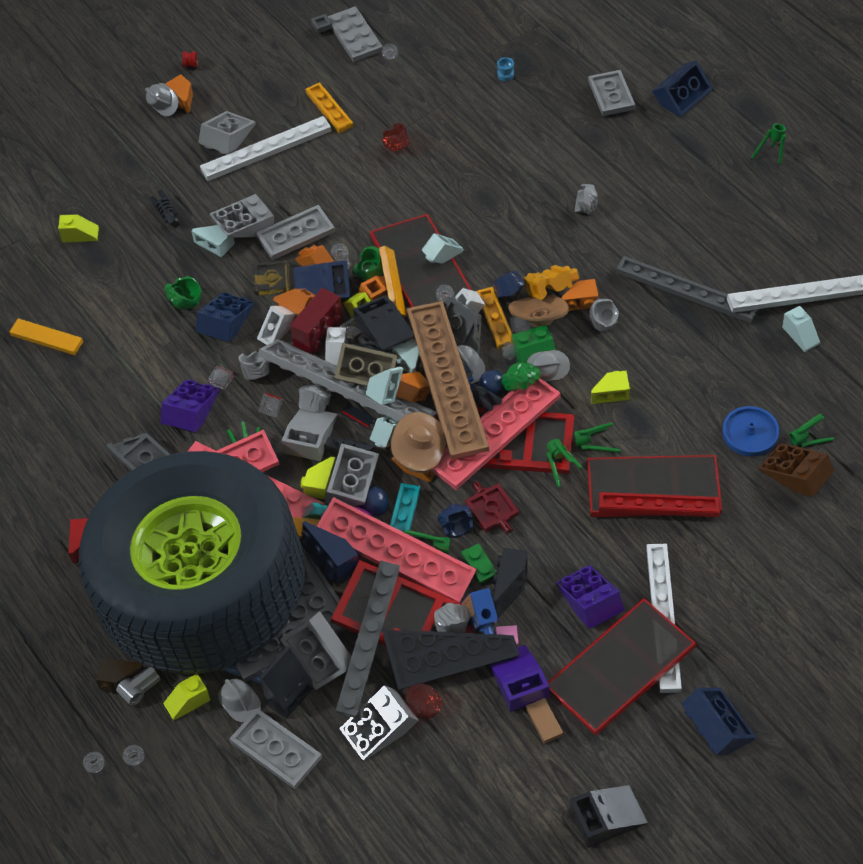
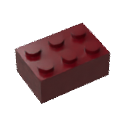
(311, 325)

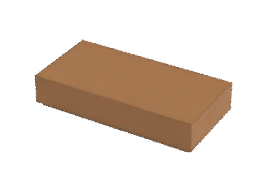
(544, 721)

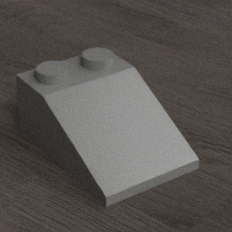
(225, 132)

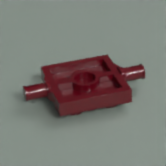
(492, 507)

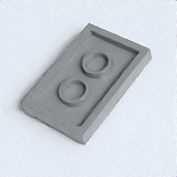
(611, 92)

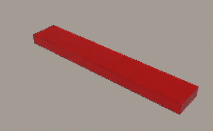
(659, 504)

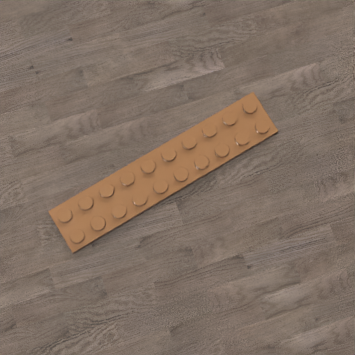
(447, 380)

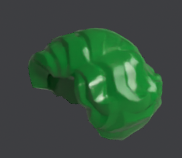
(370, 264)
(184, 293)
(520, 376)

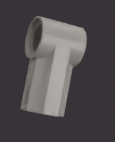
(133, 689)

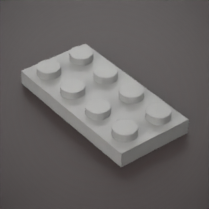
(355, 34)
(295, 232)
(276, 748)

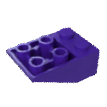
(188, 405)
(591, 596)
(520, 680)

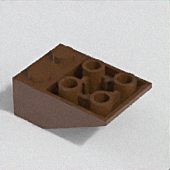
(798, 468)

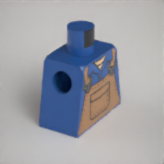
(481, 611)

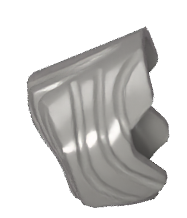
(586, 199)
(603, 314)
(253, 366)
(314, 398)
(452, 618)

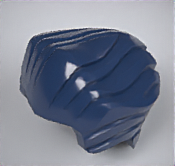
(509, 285)
(456, 520)

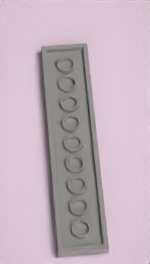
(323, 374)

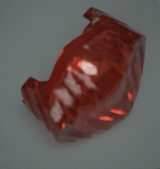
(396, 137)
(423, 701)

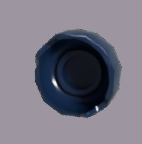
(492, 381)
(376, 501)

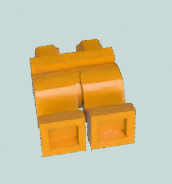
(555, 279)

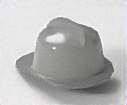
(162, 99)
(471, 362)
(551, 363)
(238, 699)

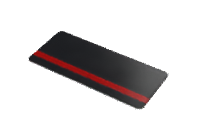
(357, 416)

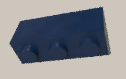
(683, 88)
(717, 720)

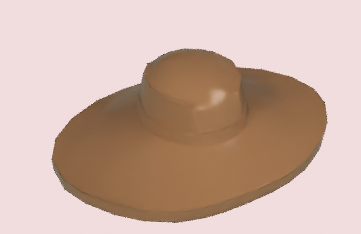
(538, 311)
(418, 442)

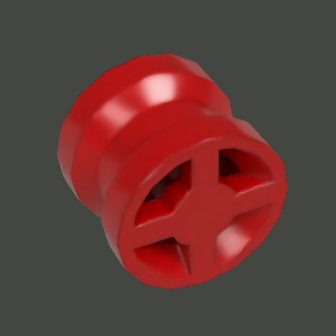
(190, 59)

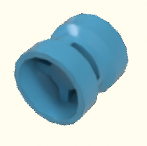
(505, 69)

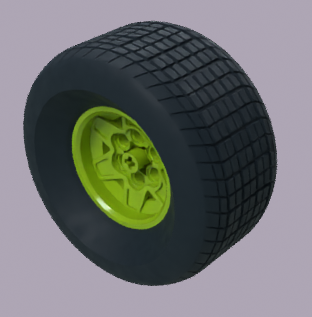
(170, 527)

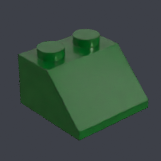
(532, 342)

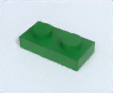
(478, 559)

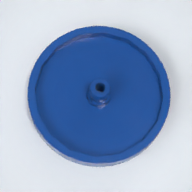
(750, 431)

